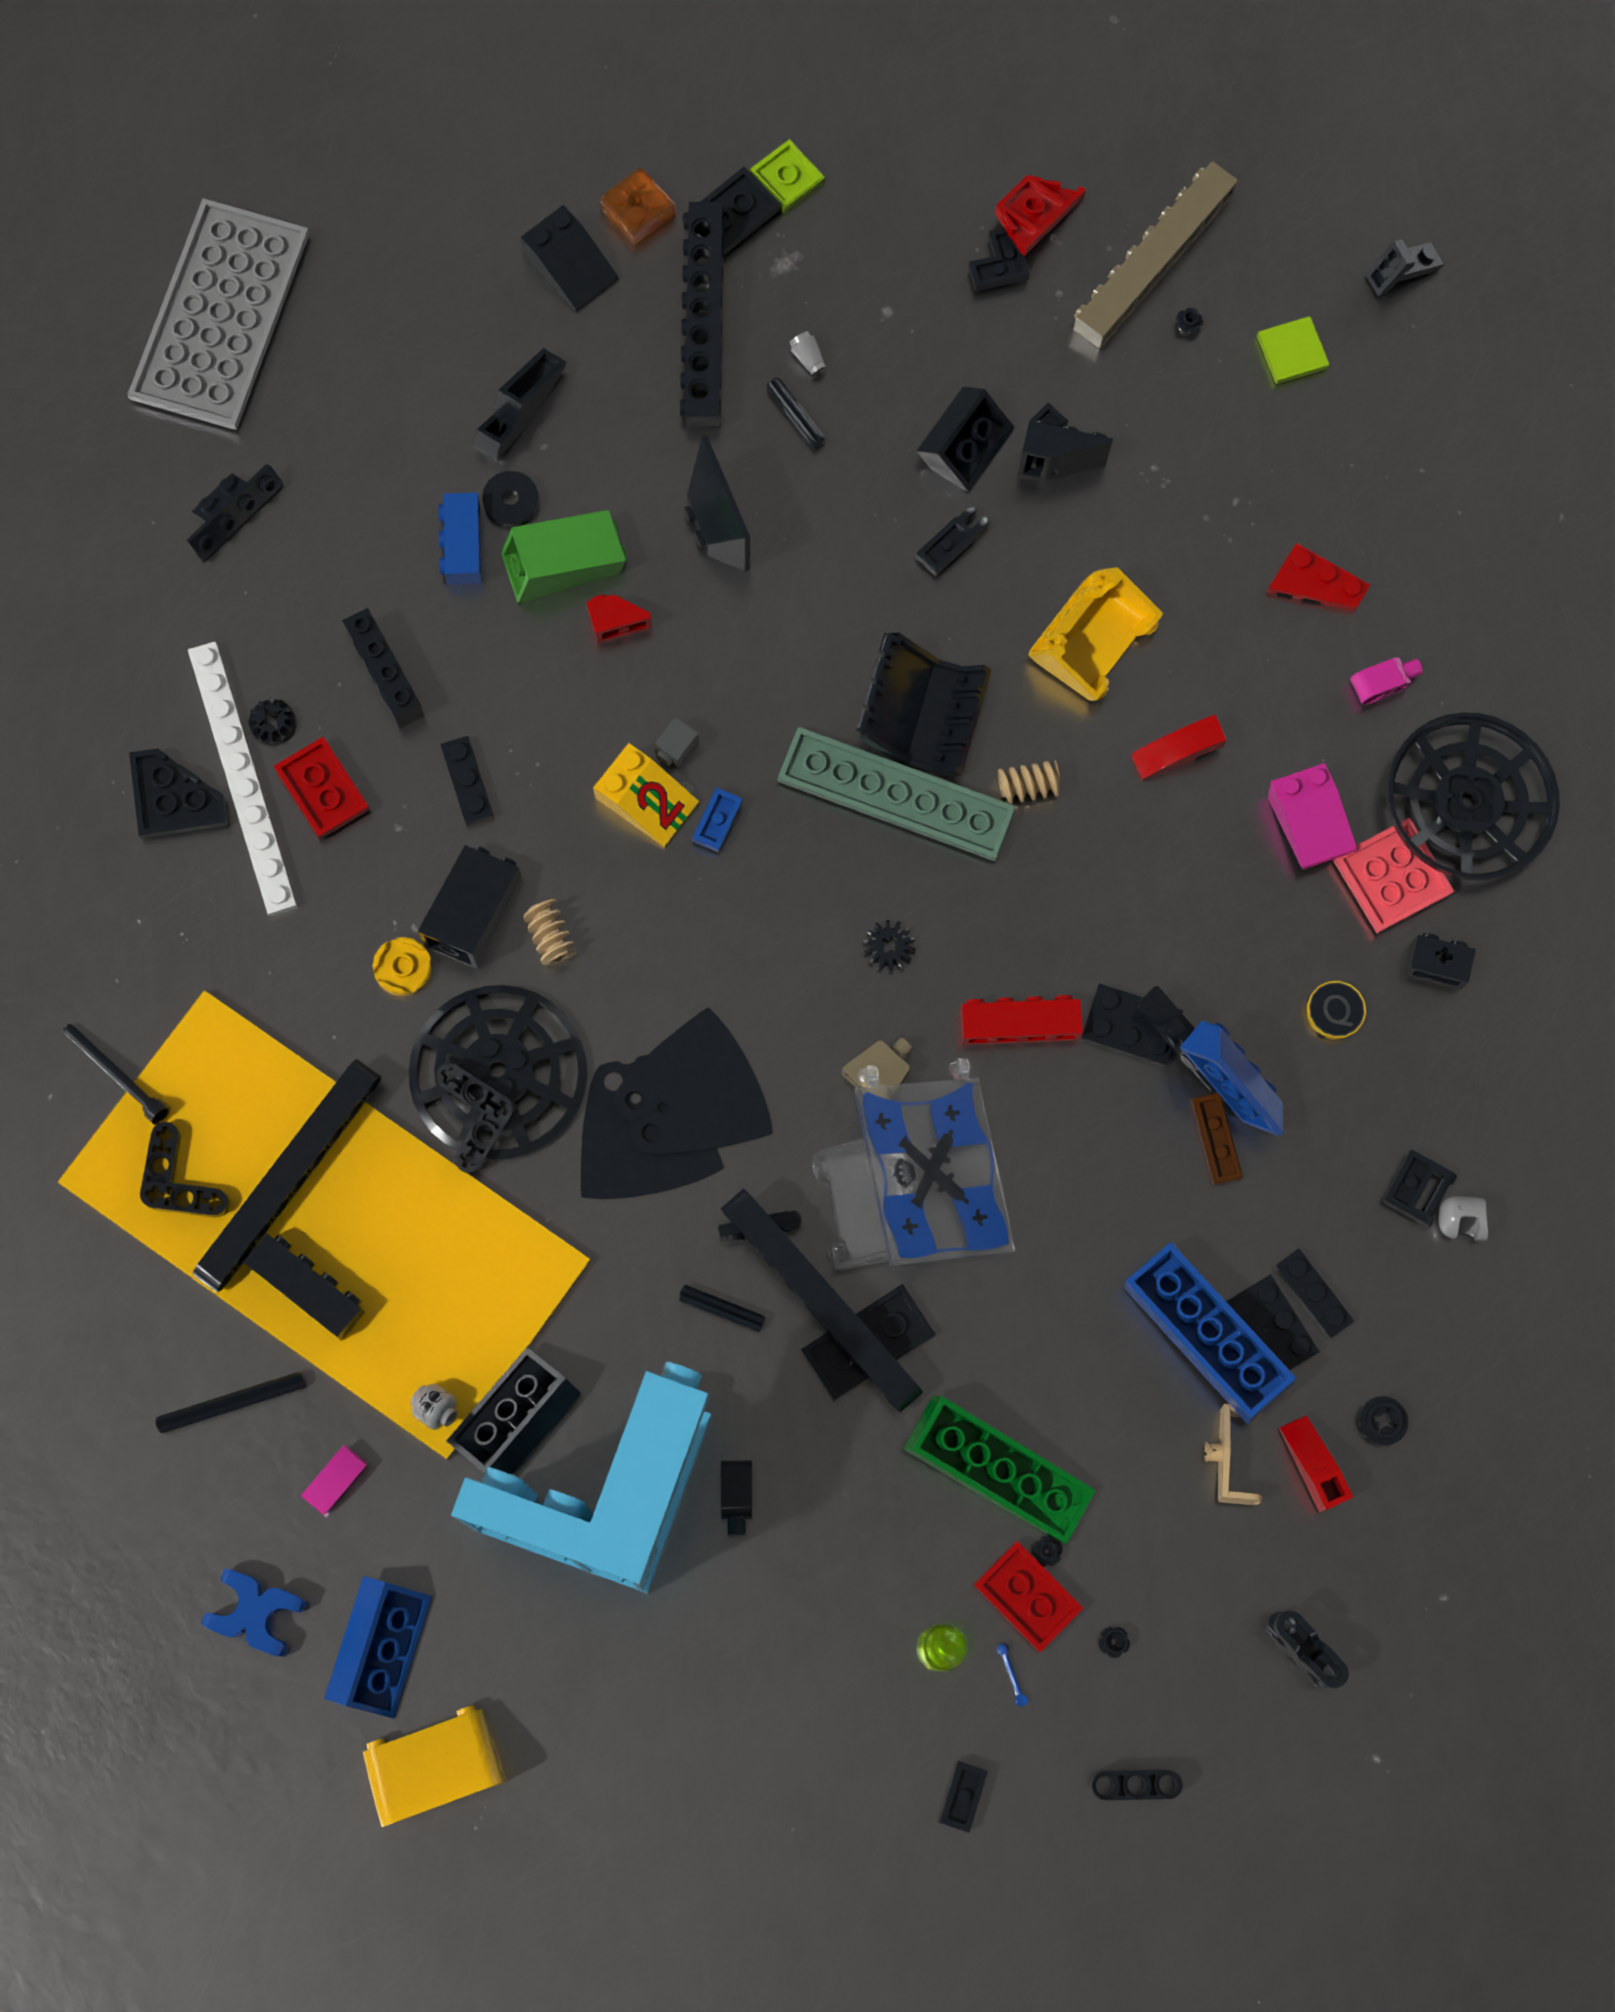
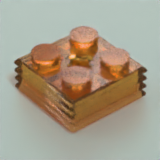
(632, 220)

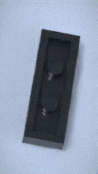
(467, 781)
(1314, 1294)

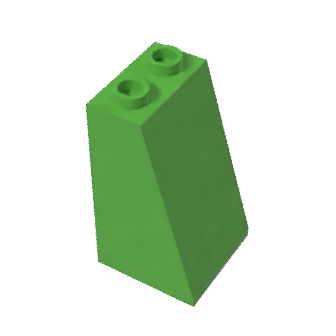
(562, 554)

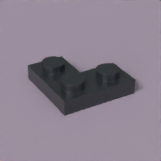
(1003, 268)

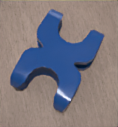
(254, 1612)

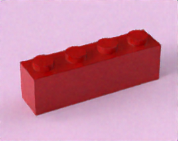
(1021, 1020)

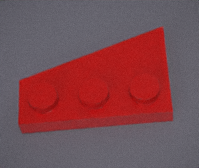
(1318, 579)

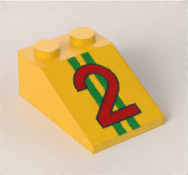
(645, 795)

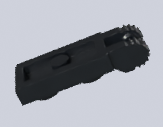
(950, 541)
(785, 1220)

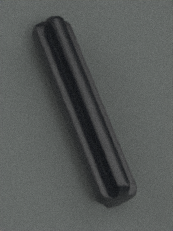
(795, 412)
(721, 1308)

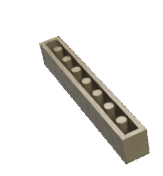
(1155, 254)

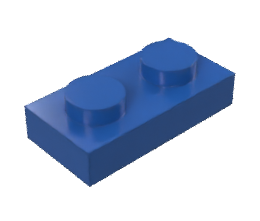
(717, 819)

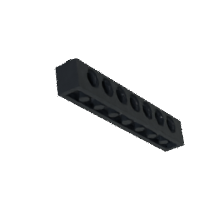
(710, 218)

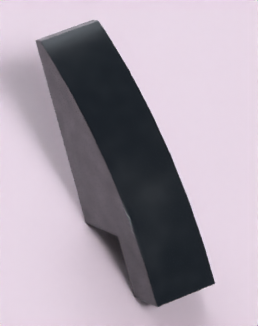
(518, 403)

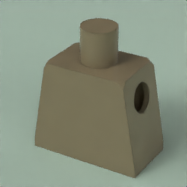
(889, 1061)

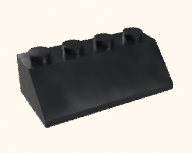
(514, 1414)

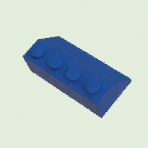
(1234, 1077)
(378, 1647)

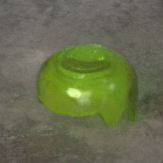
(941, 1647)

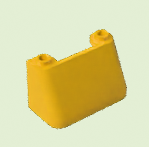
(1095, 631)
(433, 1766)

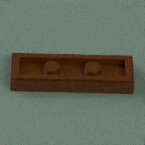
(1216, 1139)

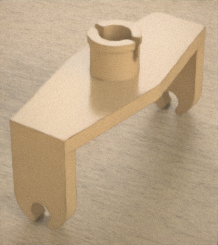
(1220, 1453)

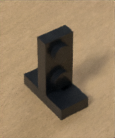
(1402, 263)

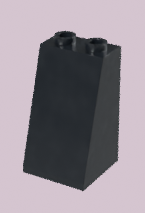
(470, 905)

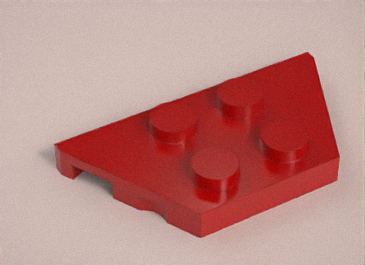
(1035, 209)

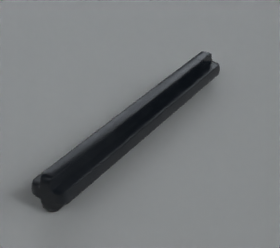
(229, 1402)

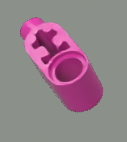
(1385, 679)

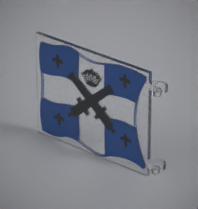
(933, 1168)

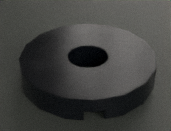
(510, 483)

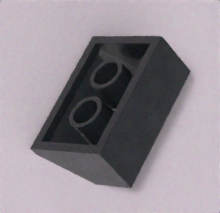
(966, 437)

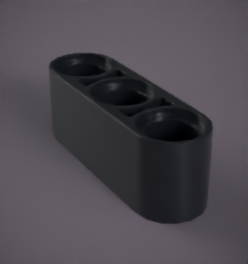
(1150, 1781)

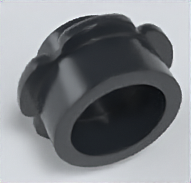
(1186, 327)
(1047, 1559)
(1122, 1641)

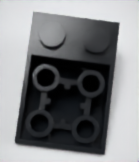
(1061, 451)

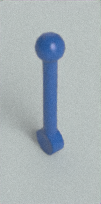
(1020, 1699)

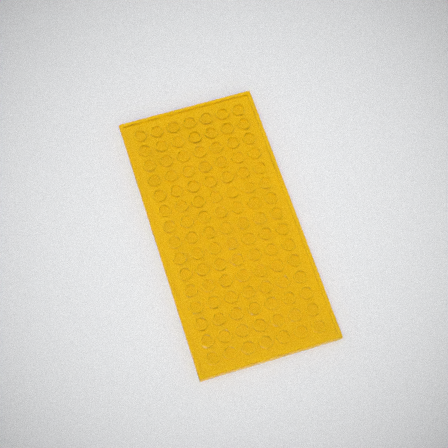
(437, 1258)

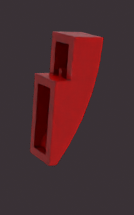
(1179, 747)

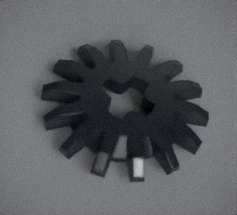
(891, 957)

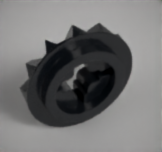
(267, 732)
(1396, 1415)

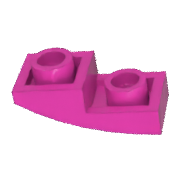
(334, 1479)

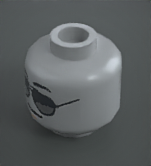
(434, 1406)

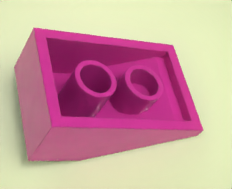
(1312, 816)

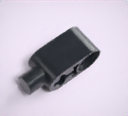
(736, 1495)

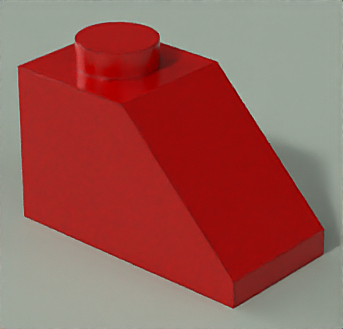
(616, 617)

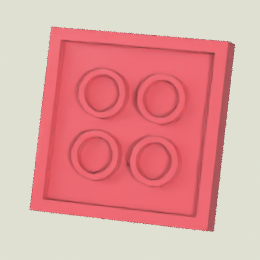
(1391, 879)

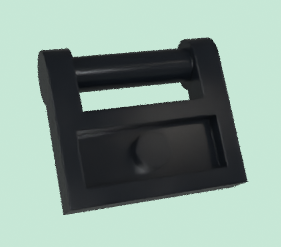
(1410, 1184)

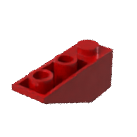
(1315, 1464)

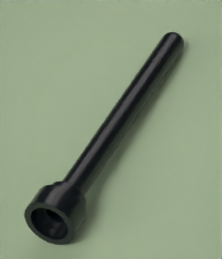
(154, 1109)

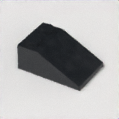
(568, 258)

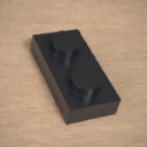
(963, 1796)

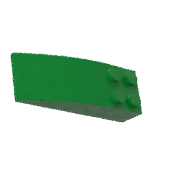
(999, 1468)

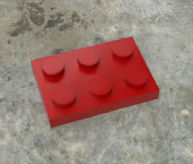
(321, 788)
(1028, 1596)

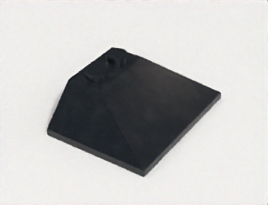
(716, 512)

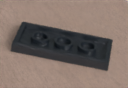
(891, 1319)

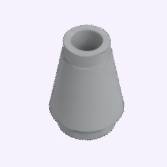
(807, 352)

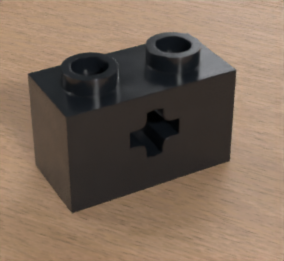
(1426, 965)

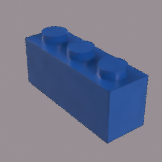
(460, 538)

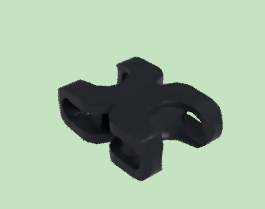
(1307, 1649)

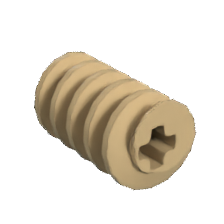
(1029, 782)
(547, 933)

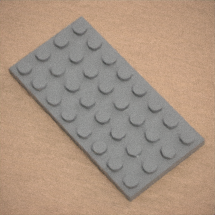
(219, 314)

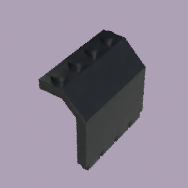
(921, 707)

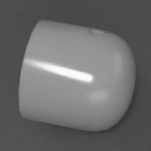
(1464, 1216)

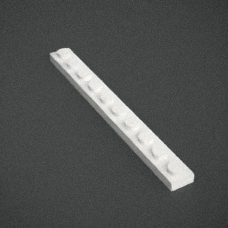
(242, 779)

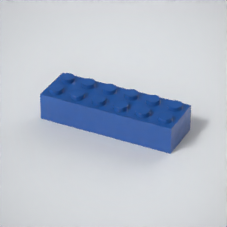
(1209, 1333)

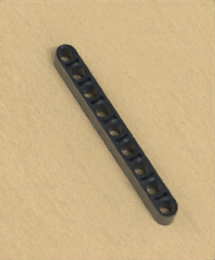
(287, 1175)
(821, 1300)

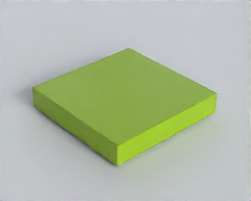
(787, 175)
(1293, 350)

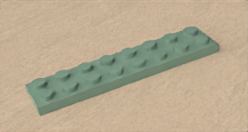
(896, 793)

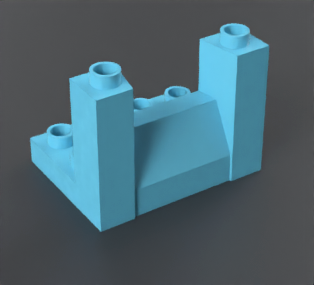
(637, 1500)

